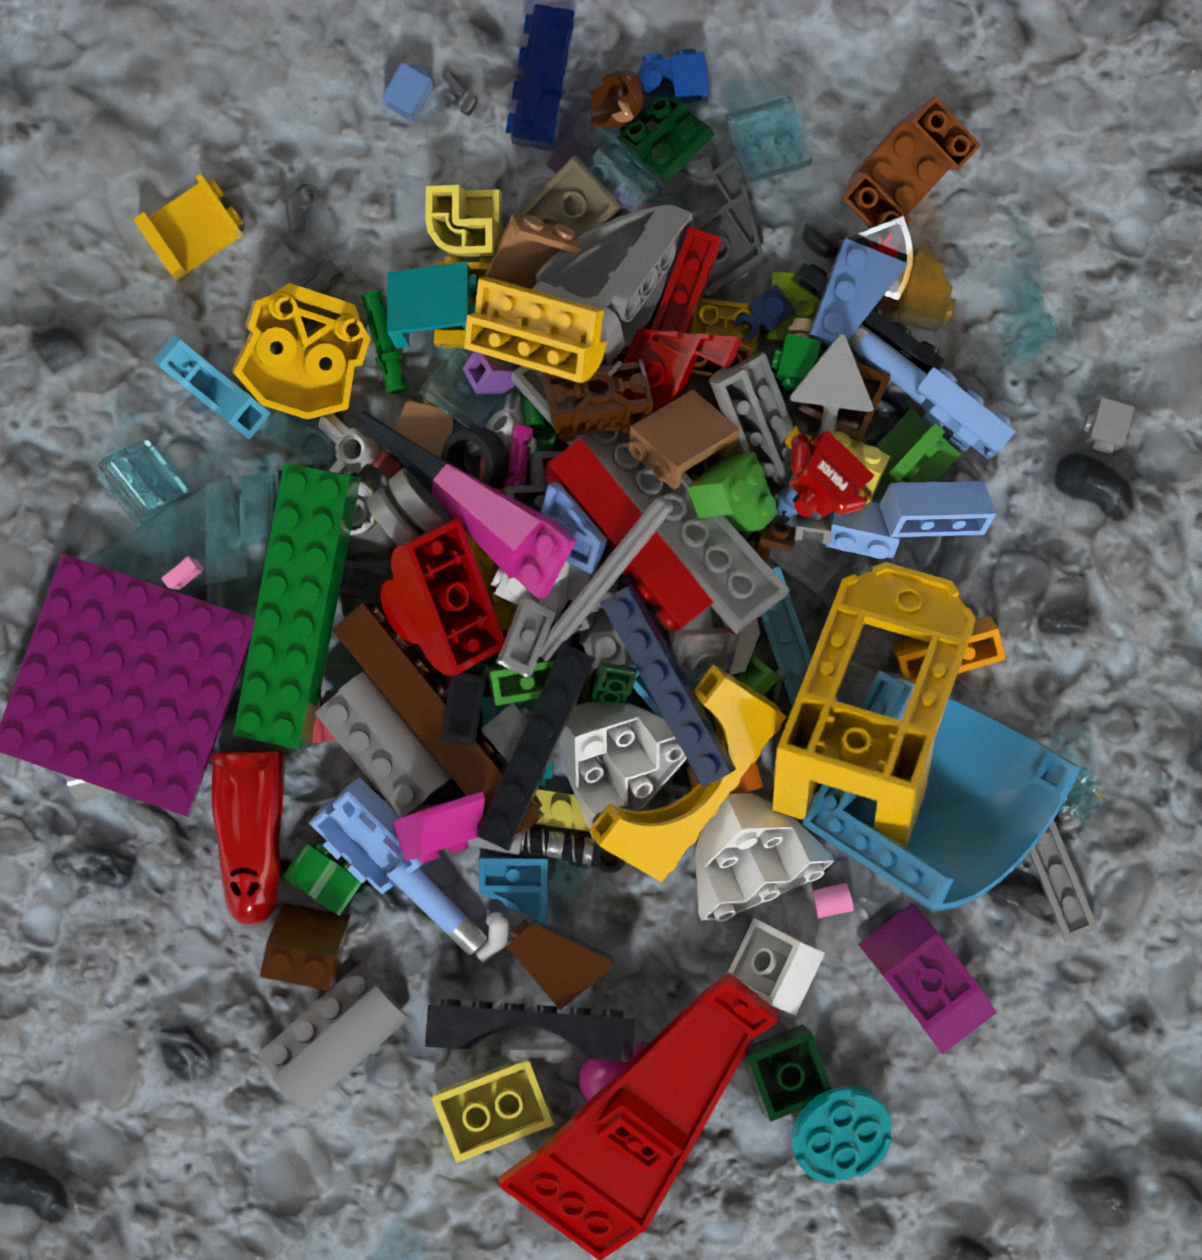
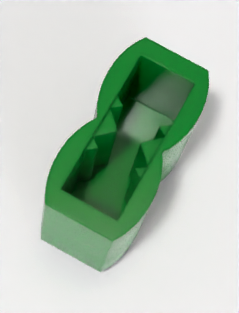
(323, 877)

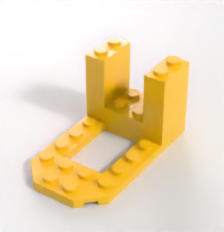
(858, 747)

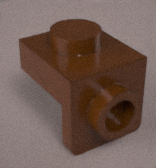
(775, 535)

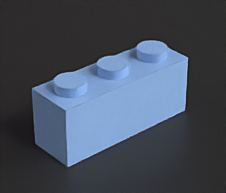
(937, 509)

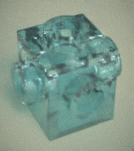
(1083, 797)

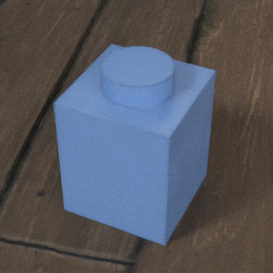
(408, 90)

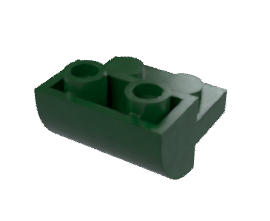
(665, 136)

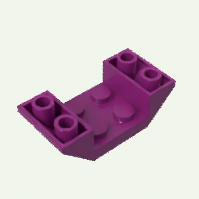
(928, 977)

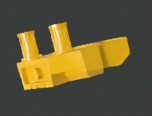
(293, 377)

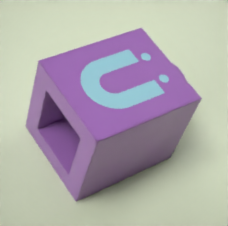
(489, 374)

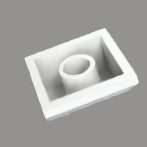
(776, 965)

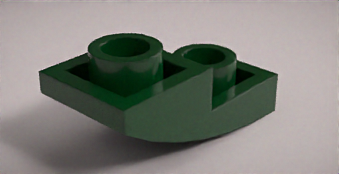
(613, 683)

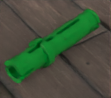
(387, 354)

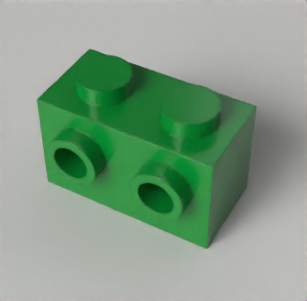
(794, 361)

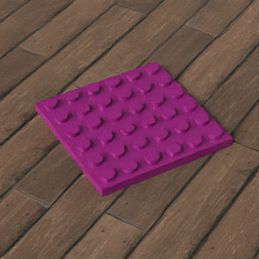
(125, 685)

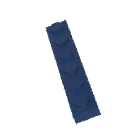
(668, 685)

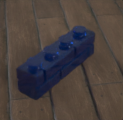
(542, 78)

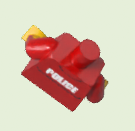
(826, 475)

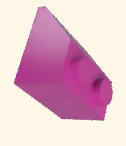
(440, 828)

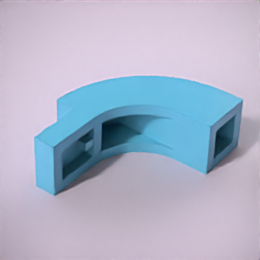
(211, 386)

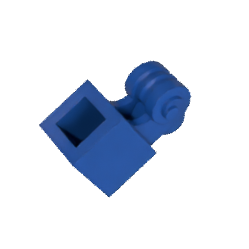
(683, 72)

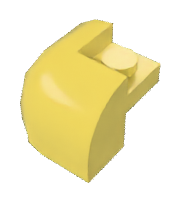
(464, 220)

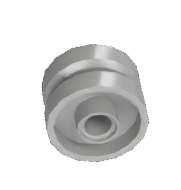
(407, 509)

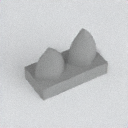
(526, 637)

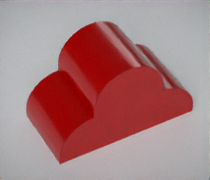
(442, 600)

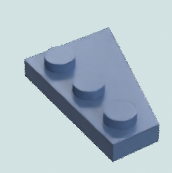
(853, 290)

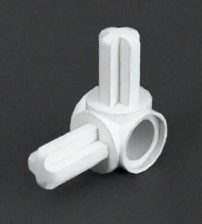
(503, 422)
(346, 441)

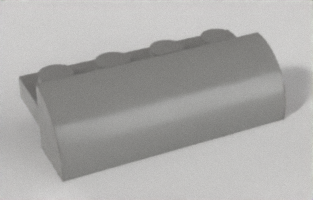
(755, 405)
(383, 744)
(332, 1037)

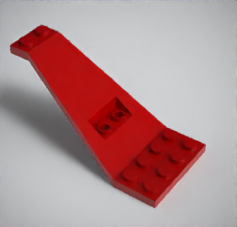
(626, 1145)

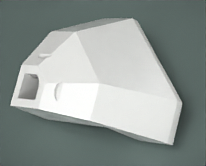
(617, 756)
(752, 857)

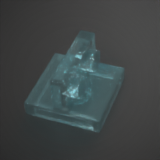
(140, 481)

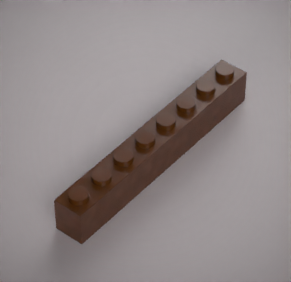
(422, 703)

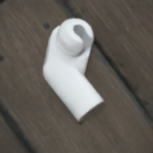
(497, 936)

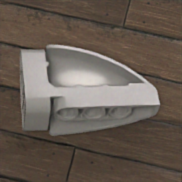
(620, 270)

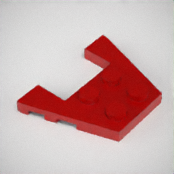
(671, 358)

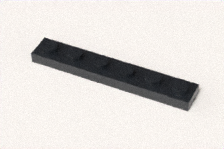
(536, 747)

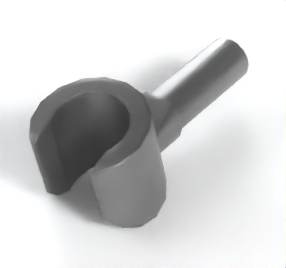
(466, 102)

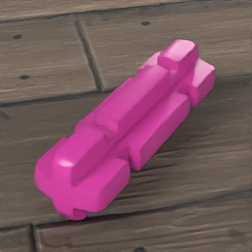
(518, 455)

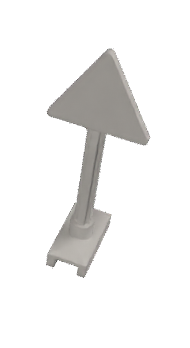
(834, 385)

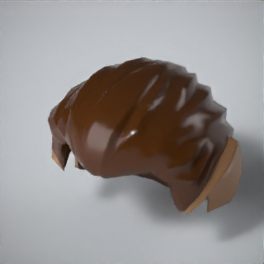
(617, 100)

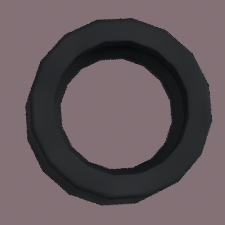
(492, 448)

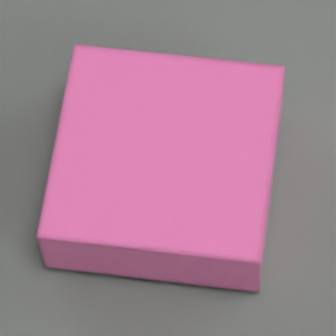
(183, 573)

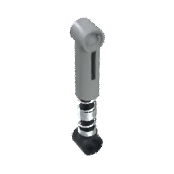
(550, 844)

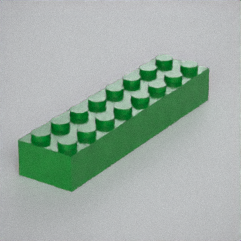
(296, 606)

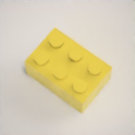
(492, 1109)

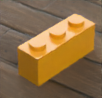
(982, 650)

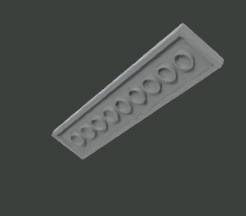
(708, 547)

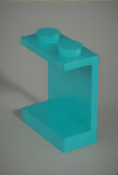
(429, 299)

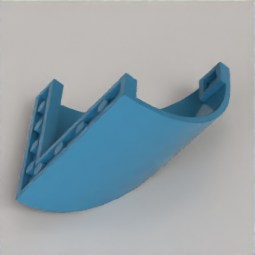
(980, 813)

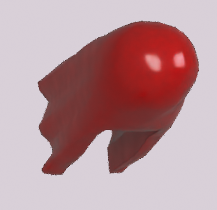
(247, 827)

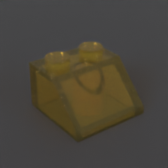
(927, 295)

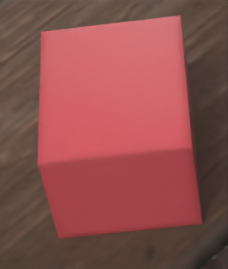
(386, 464)

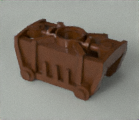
(599, 412)

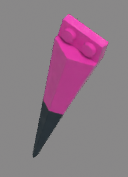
(512, 534)

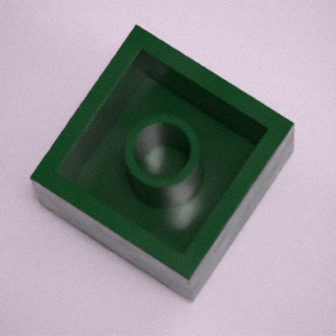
(786, 1072)

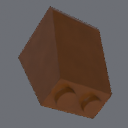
(305, 947)
(557, 960)

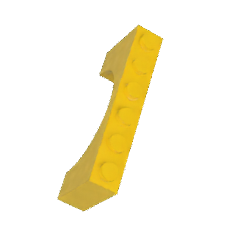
(661, 836)

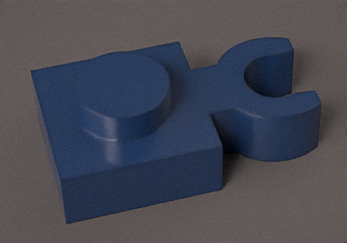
(768, 311)

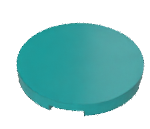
(841, 1134)

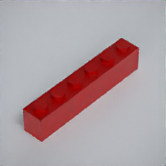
(656, 568)

